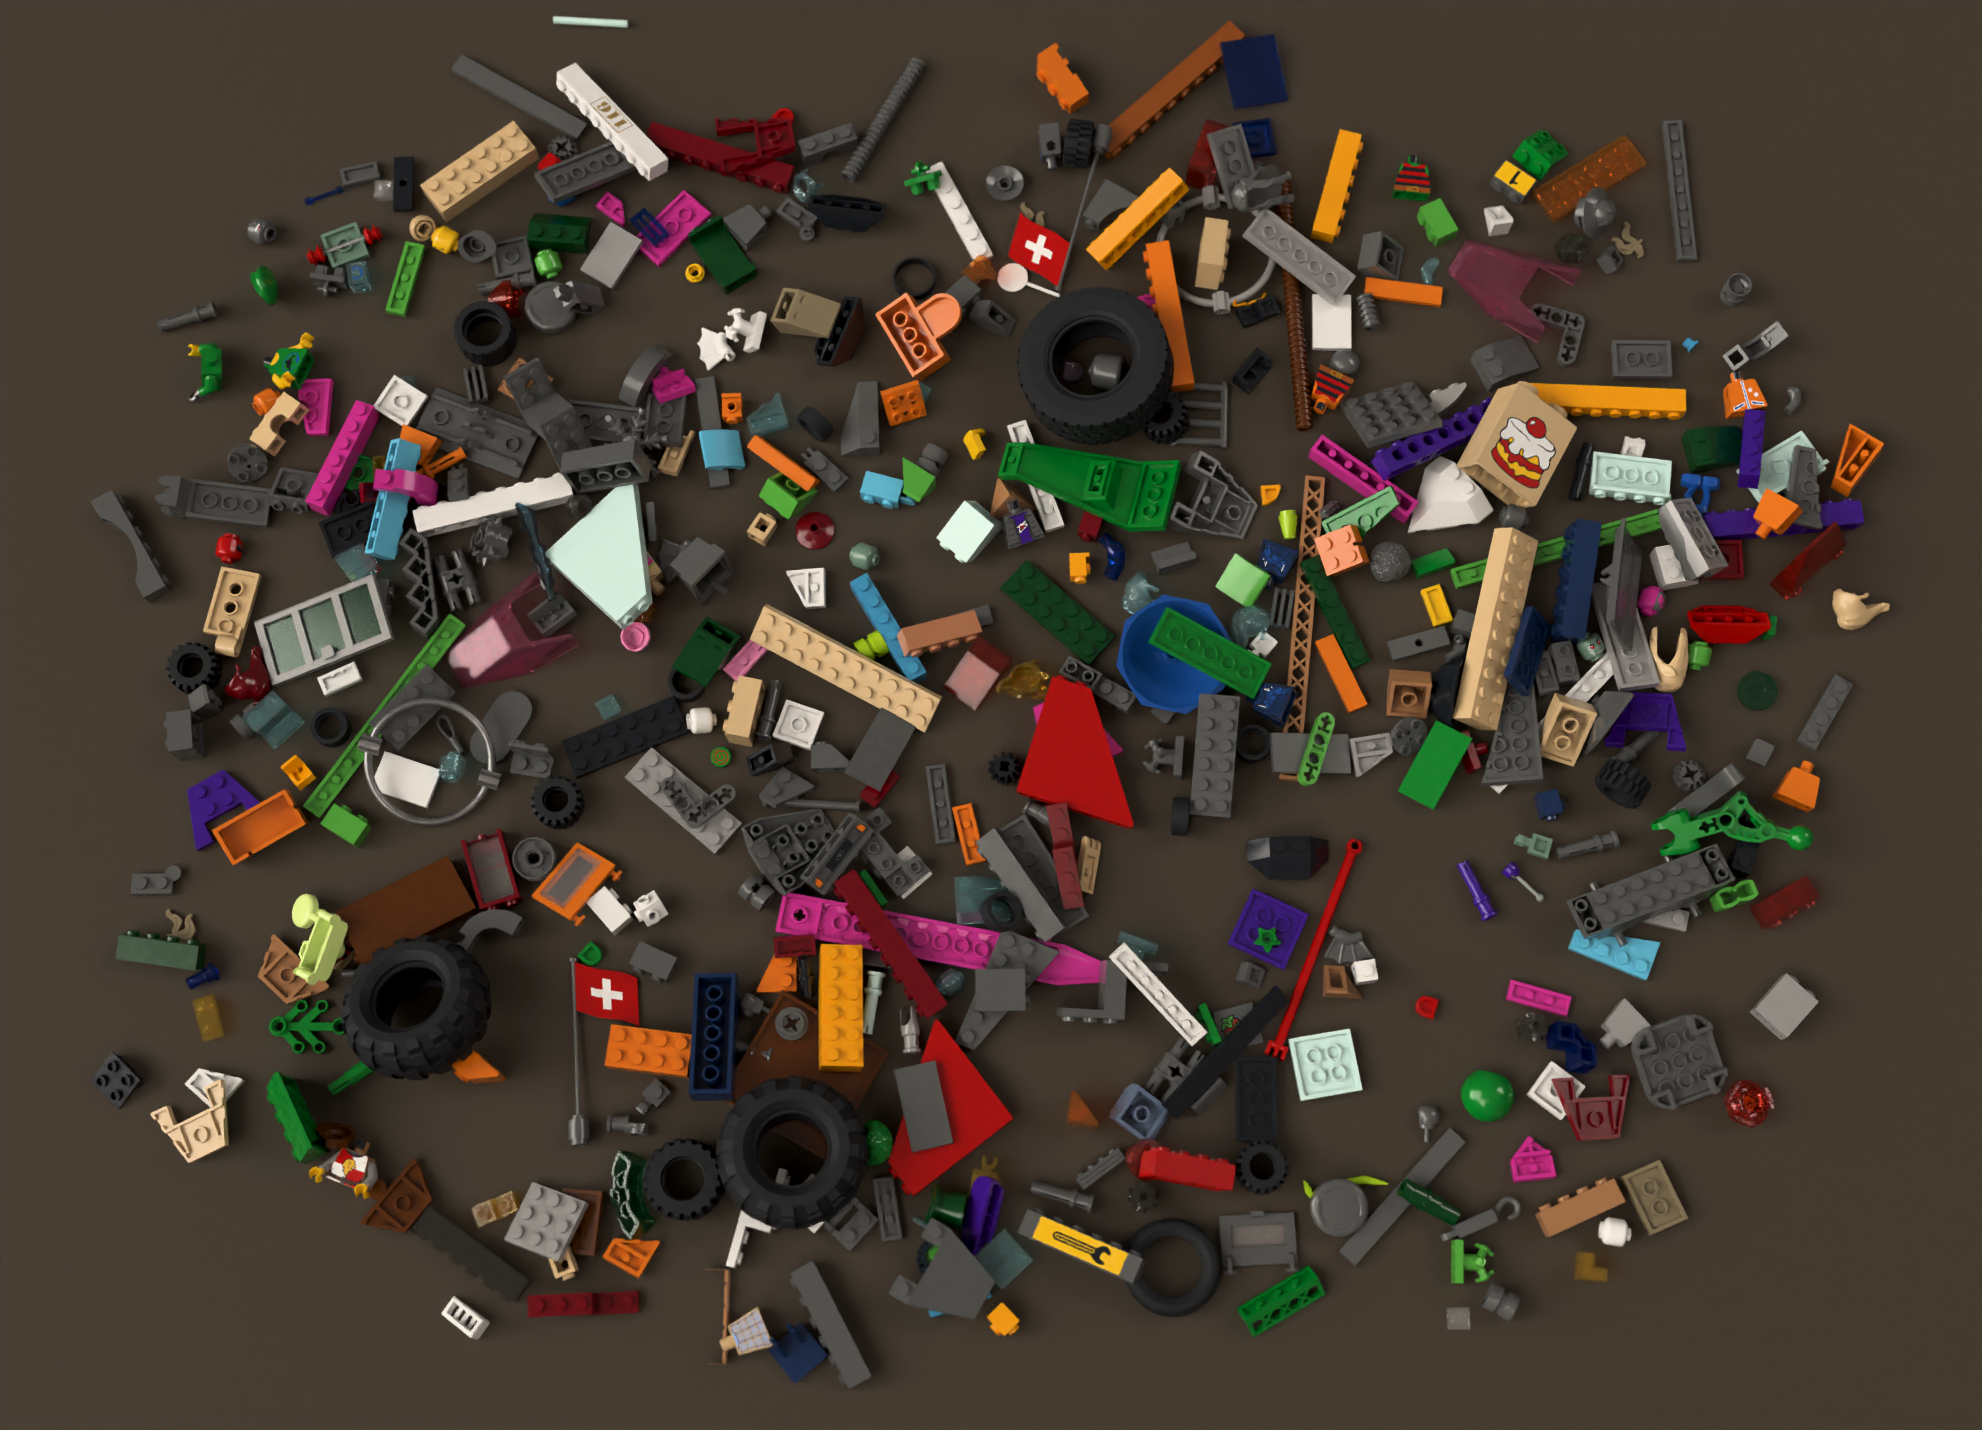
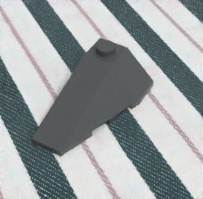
(861, 427)

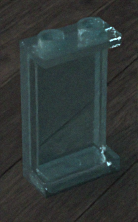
(273, 719)

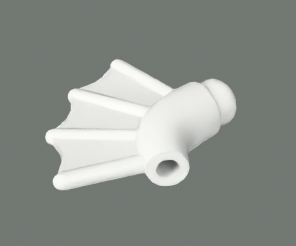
(714, 348)

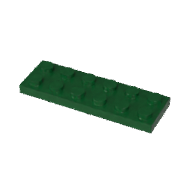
(1057, 613)

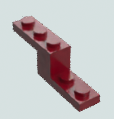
(1065, 855)
(583, 1304)

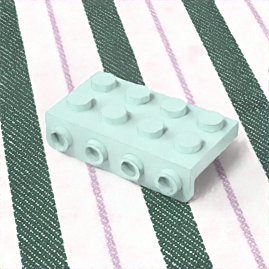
(1777, 464)
(1630, 478)

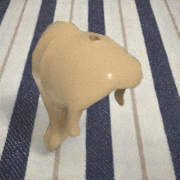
(1852, 612)

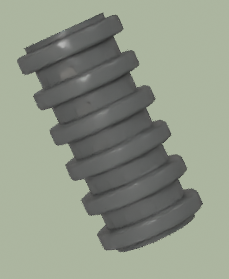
(1368, 311)

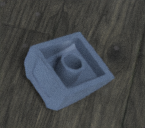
(1139, 1112)

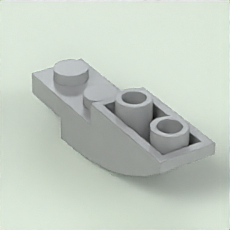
(1445, 399)

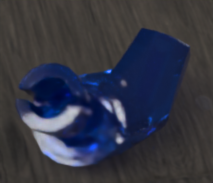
(1115, 557)

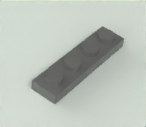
(1824, 712)

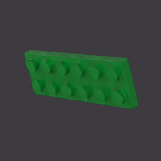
(1209, 653)

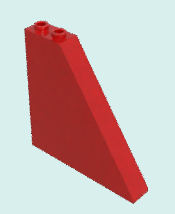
(1073, 758)
(971, 1110)

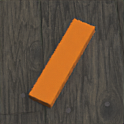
(1404, 292)
(1341, 673)

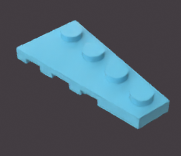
(1633, 959)

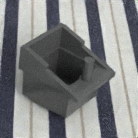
(703, 569)

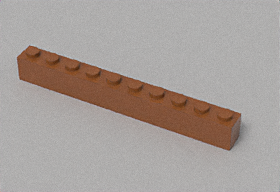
(1170, 90)

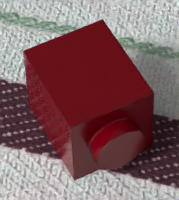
(1089, 527)

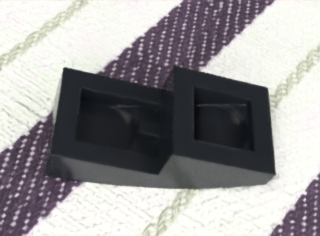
(1258, 312)

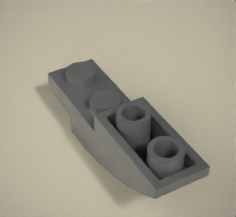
(1101, 687)

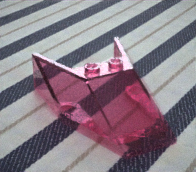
(1498, 278)
(498, 647)

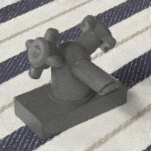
(1166, 756)

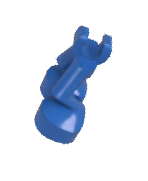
(1704, 483)

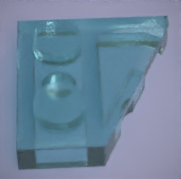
(768, 418)

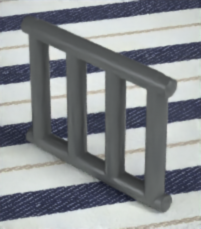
(1222, 423)

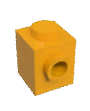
(1003, 1320)

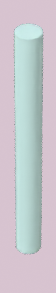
(590, 21)

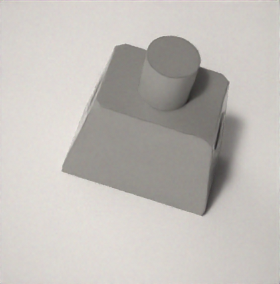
(1622, 1025)

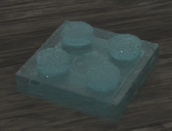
(1003, 1259)

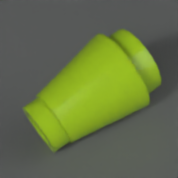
(1288, 523)

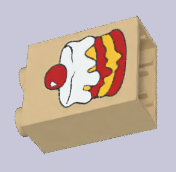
(1517, 445)

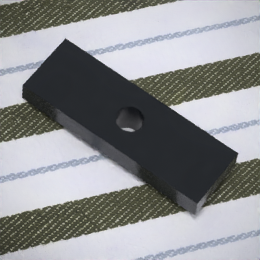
(403, 174)

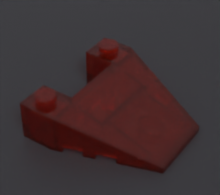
(1809, 561)

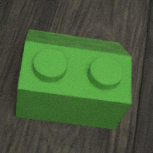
(785, 495)

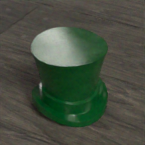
(947, 1207)

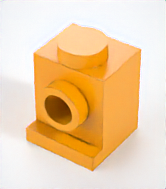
(1078, 567)

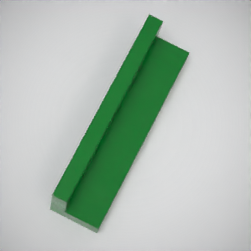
(1279, 1298)

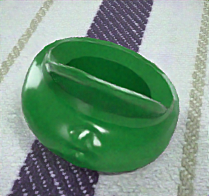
(265, 284)

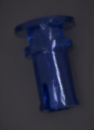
(203, 976)

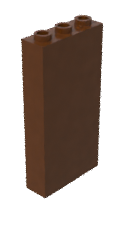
(406, 908)

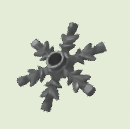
(638, 422)

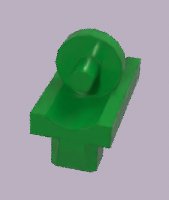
(916, 182)

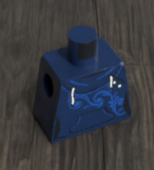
(1276, 561)
(1274, 702)

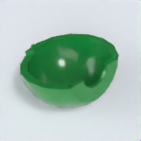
(1487, 1095)

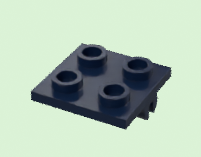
(797, 1352)

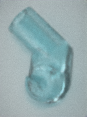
(1427, 270)

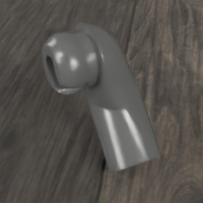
(1795, 395)

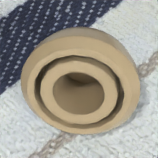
(422, 228)

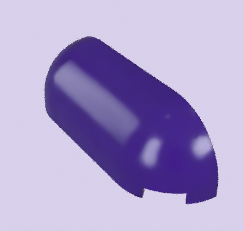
(981, 1213)

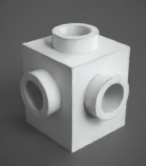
(649, 909)

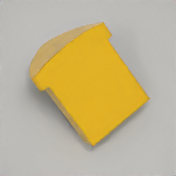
(974, 443)

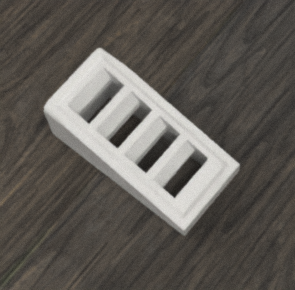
(476, 1325)

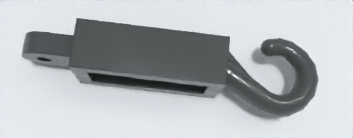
(1482, 1220)

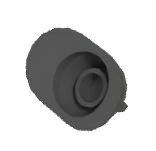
(476, 246)

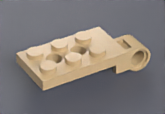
(231, 626)

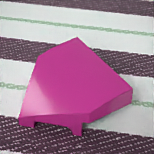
(672, 385)
(1532, 1163)

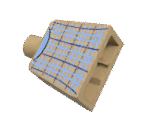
(747, 1334)

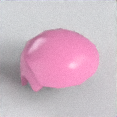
(636, 637)

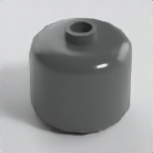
(1107, 371)

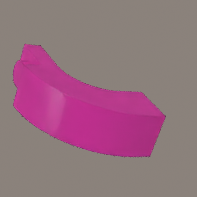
(406, 482)

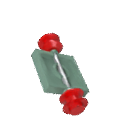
(344, 245)

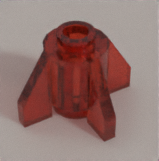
(506, 298)

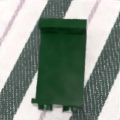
(722, 255)

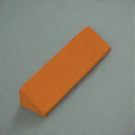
(783, 463)

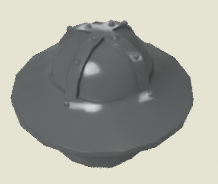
(1596, 213)

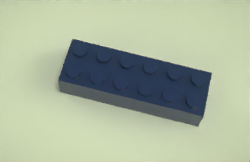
(1575, 581)
(714, 1037)

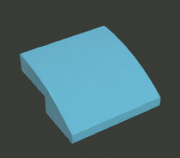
(721, 449)

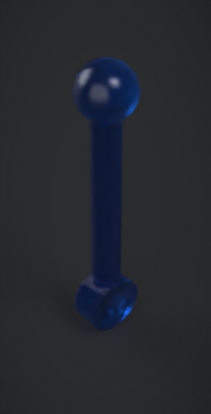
(309, 201)

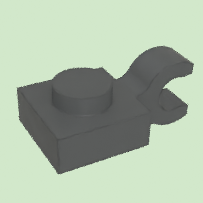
(655, 1095)

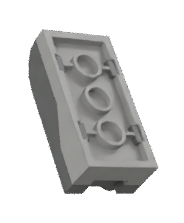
(1690, 539)

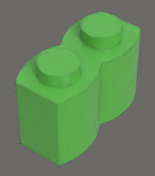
(1731, 896)

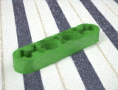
(1319, 750)

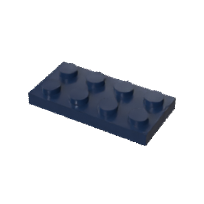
(1527, 651)

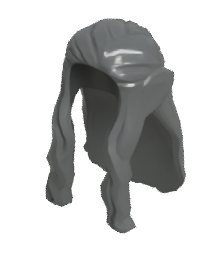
(1261, 190)

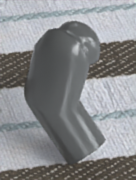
(1459, 647)

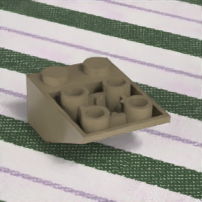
(805, 314)

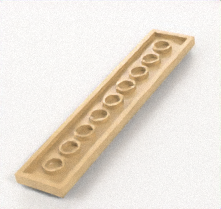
(845, 667)

